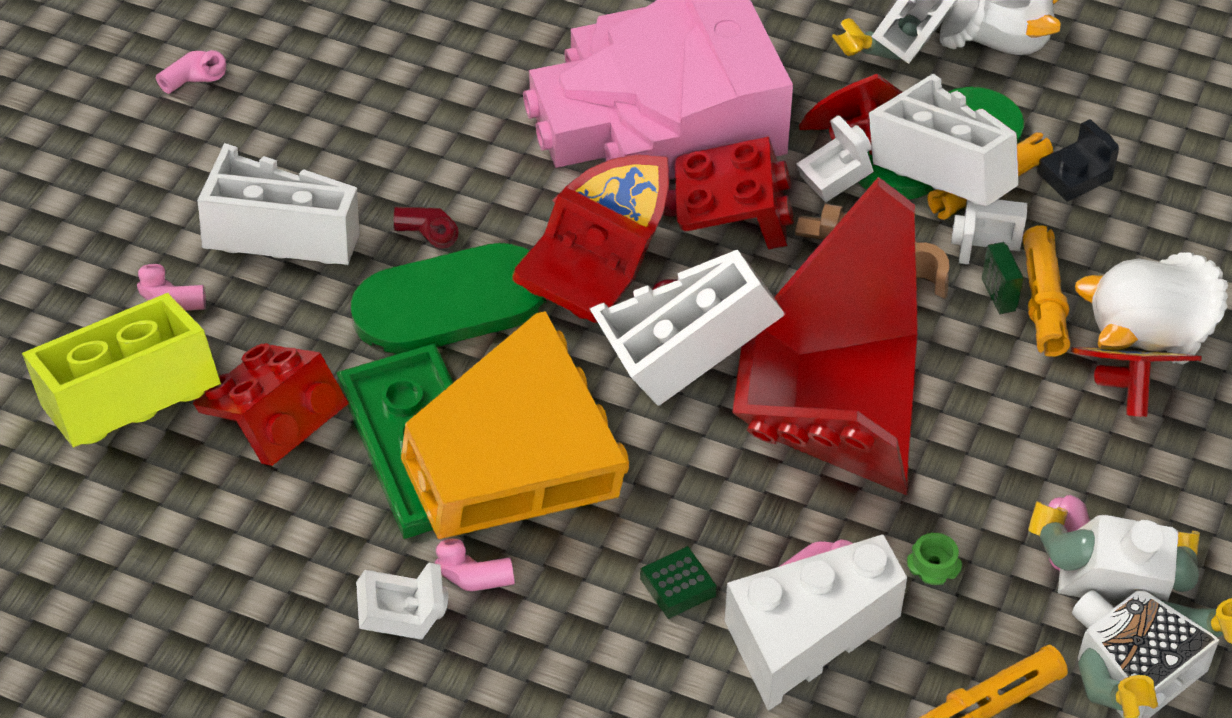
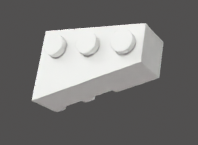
(945, 143)
(275, 212)
(688, 325)
(812, 611)

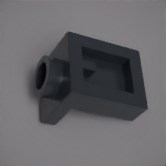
(1082, 164)

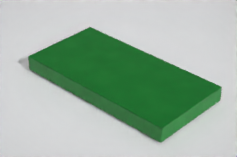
(381, 401)

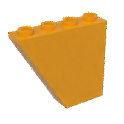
(513, 438)

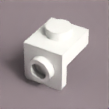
(838, 162)
(989, 225)
(401, 603)

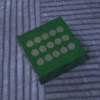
(1002, 277)
(678, 582)

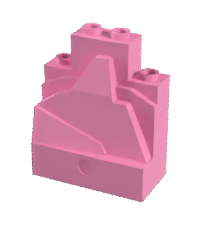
(662, 85)

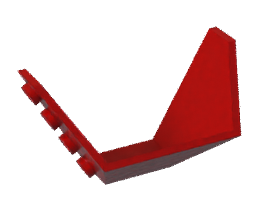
(845, 353)

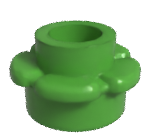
(935, 548)

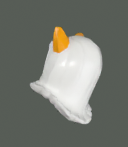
(1004, 25)
(1157, 303)

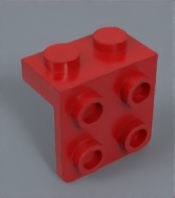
(734, 186)
(584, 255)
(275, 398)

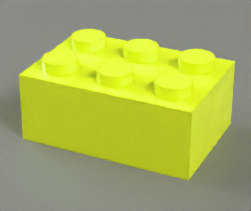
(121, 369)

